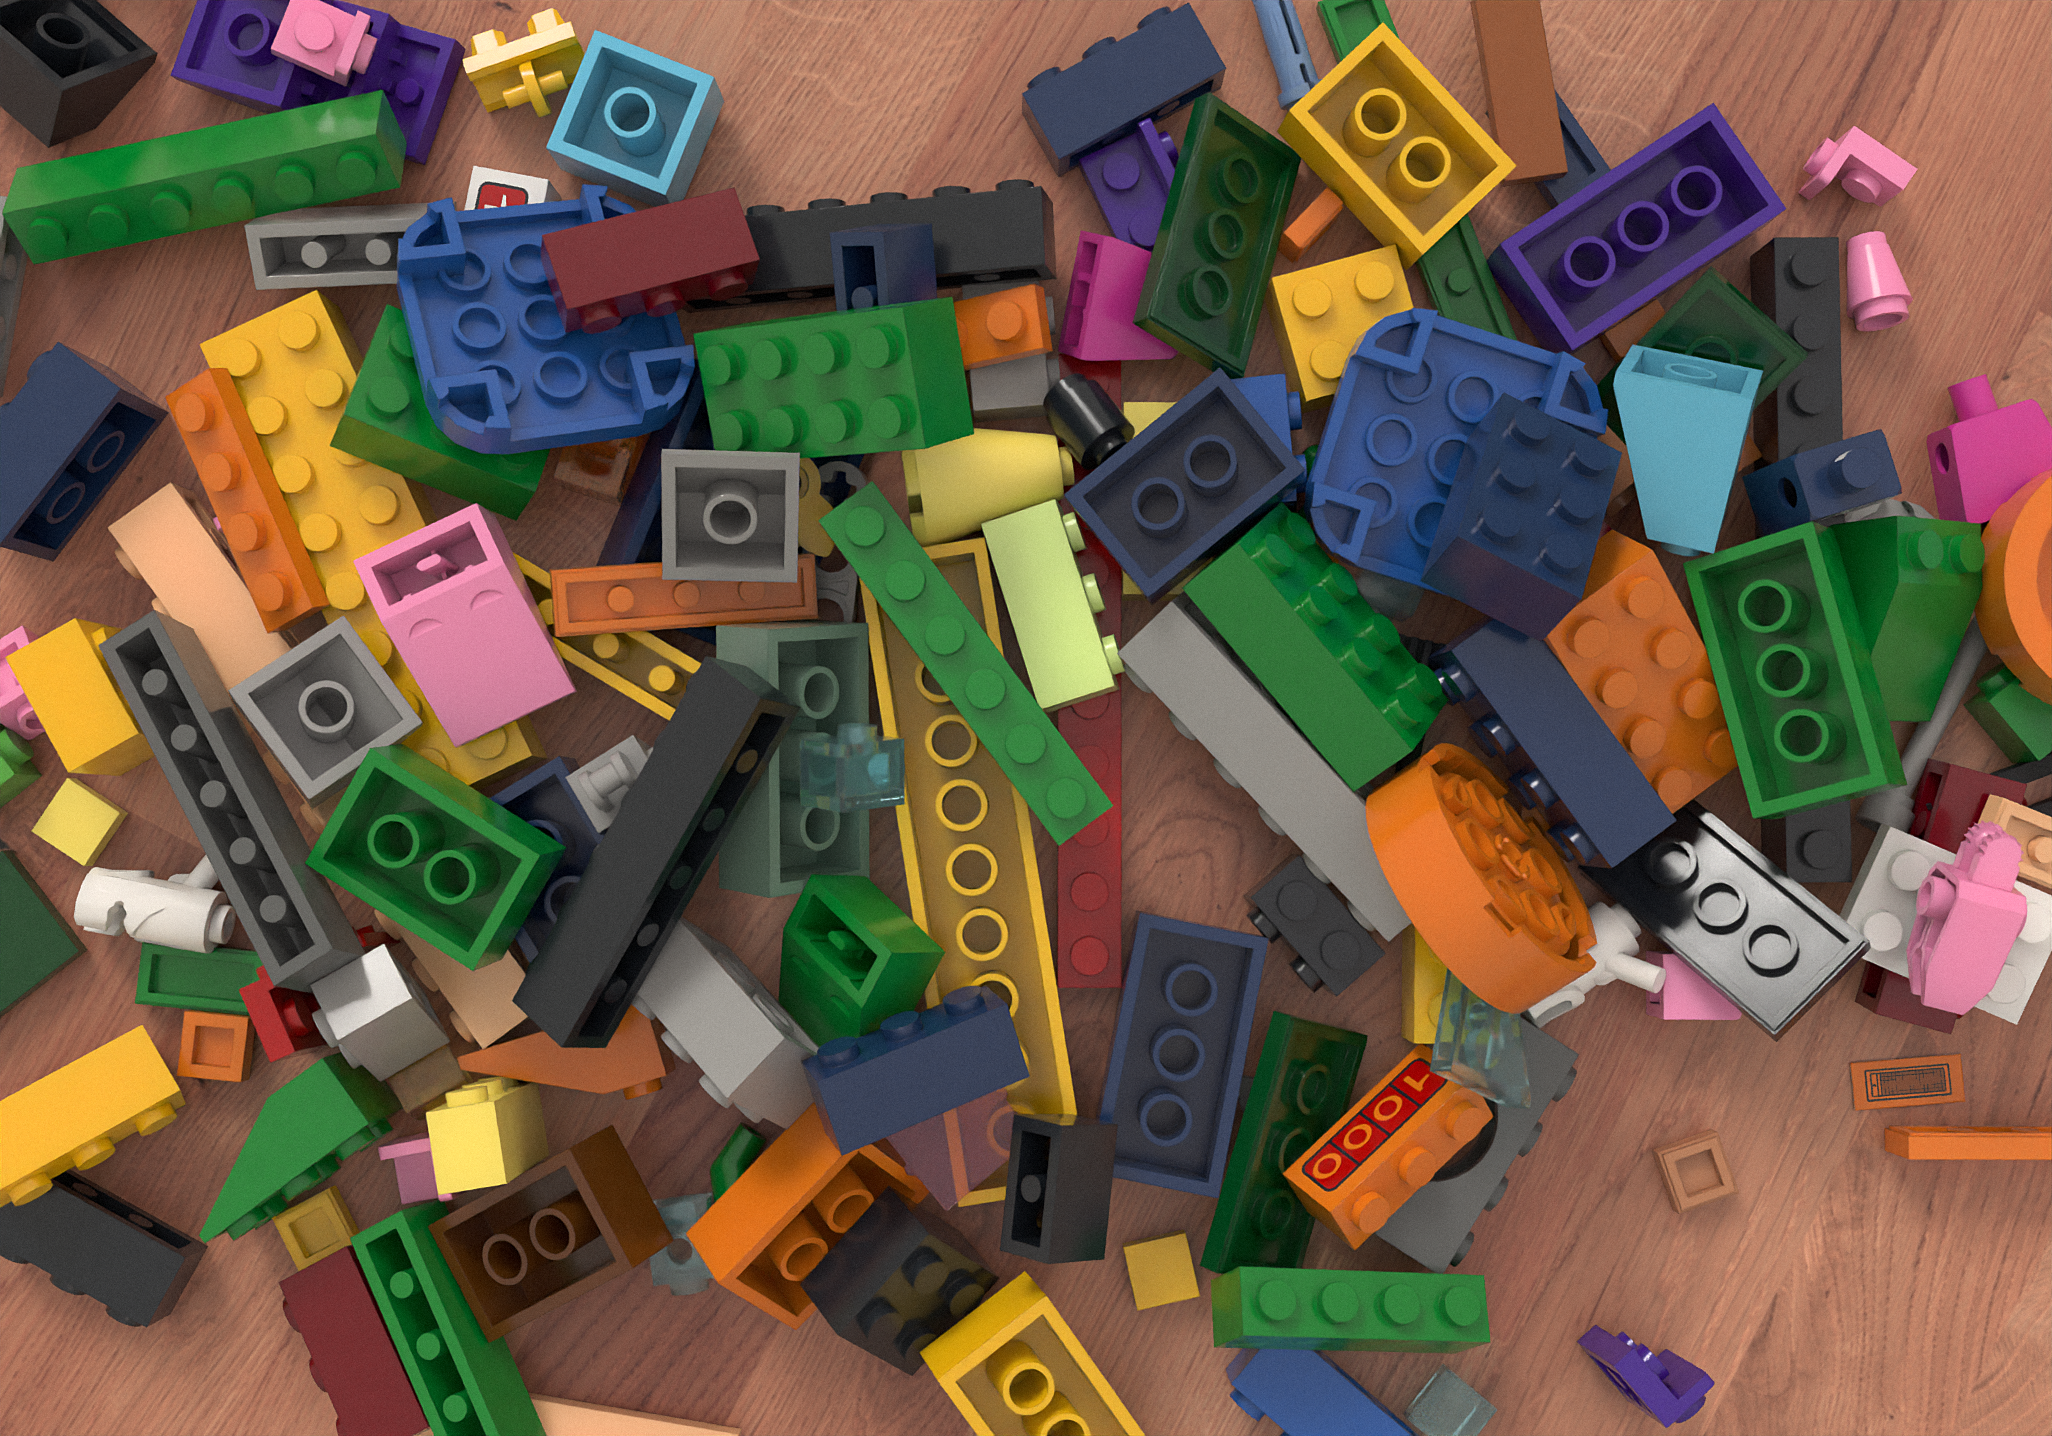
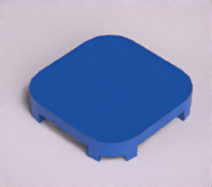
(496, 350)
(1402, 424)

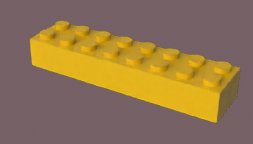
(294, 384)

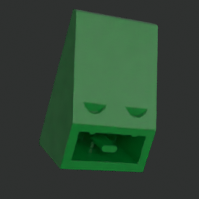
(851, 958)
(295, 1142)

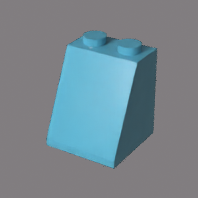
(1684, 441)

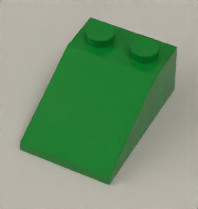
(1914, 600)

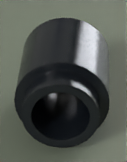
(1086, 420)

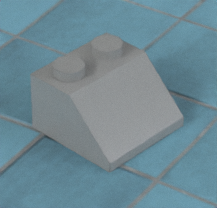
(730, 515)
(324, 710)

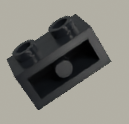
(1314, 925)
(1058, 1188)

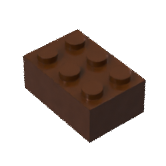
(551, 1234)

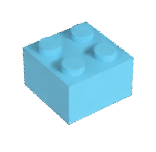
(635, 121)

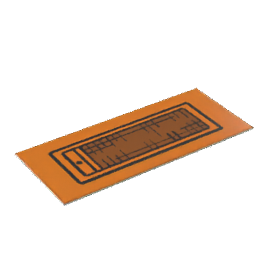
(1907, 1082)

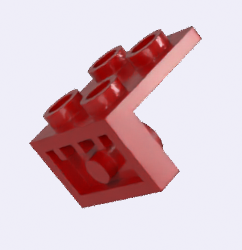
(285, 1015)

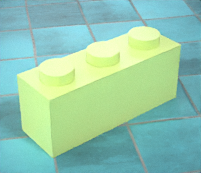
(1053, 605)

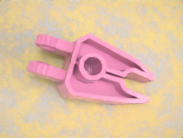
(1966, 921)

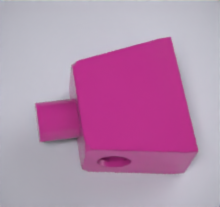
(1104, 303)
(1986, 452)

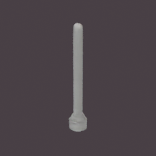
(1895, 805)

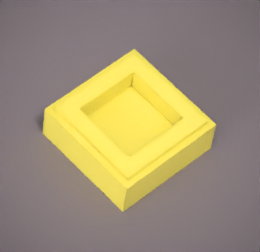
(79, 822)

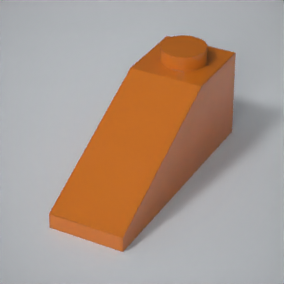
(630, 1061)

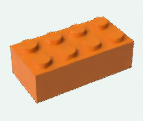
(1646, 671)

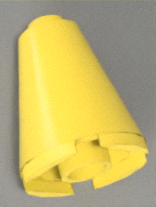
(980, 480)

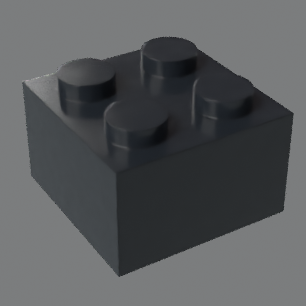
(898, 1281)

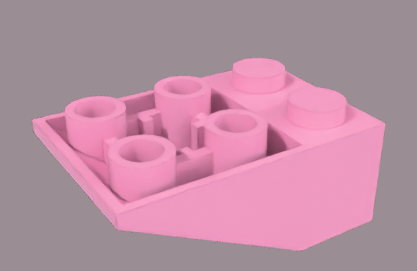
(466, 623)

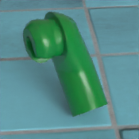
(734, 1158)

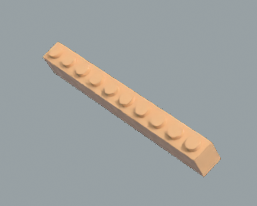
(198, 583)

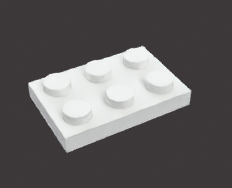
(1885, 910)

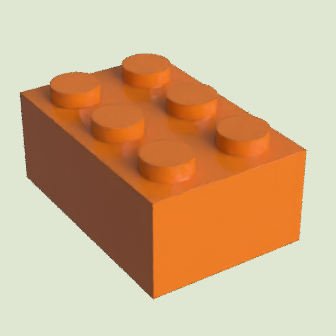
(792, 1213)

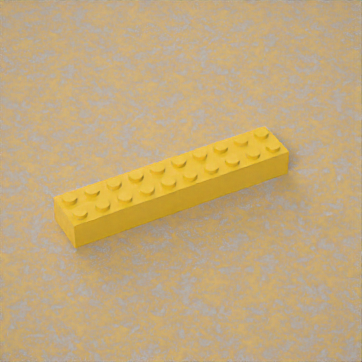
(971, 850)

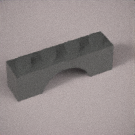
(1439, 1215)

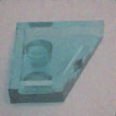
(1480, 1047)

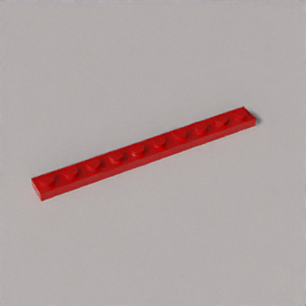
(1092, 858)

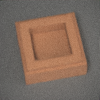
(1695, 1171)

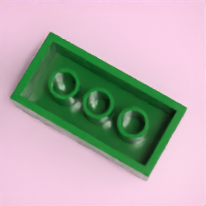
(837, 381)
(1318, 646)
(1794, 672)

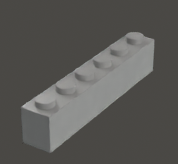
(1264, 752)

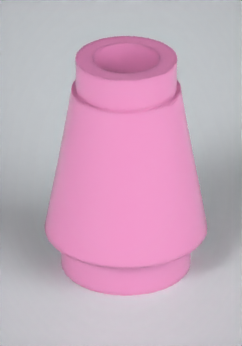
(1874, 284)

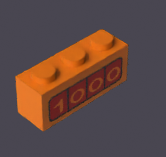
(1386, 1148)

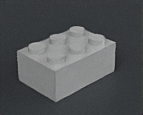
(728, 1027)

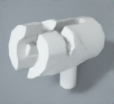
(157, 911)
(1614, 957)

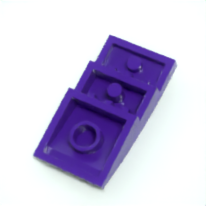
(231, 57)

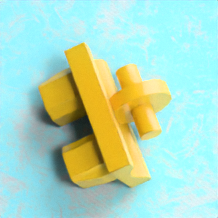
(526, 67)

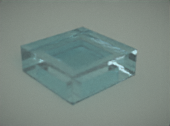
(1449, 1407)

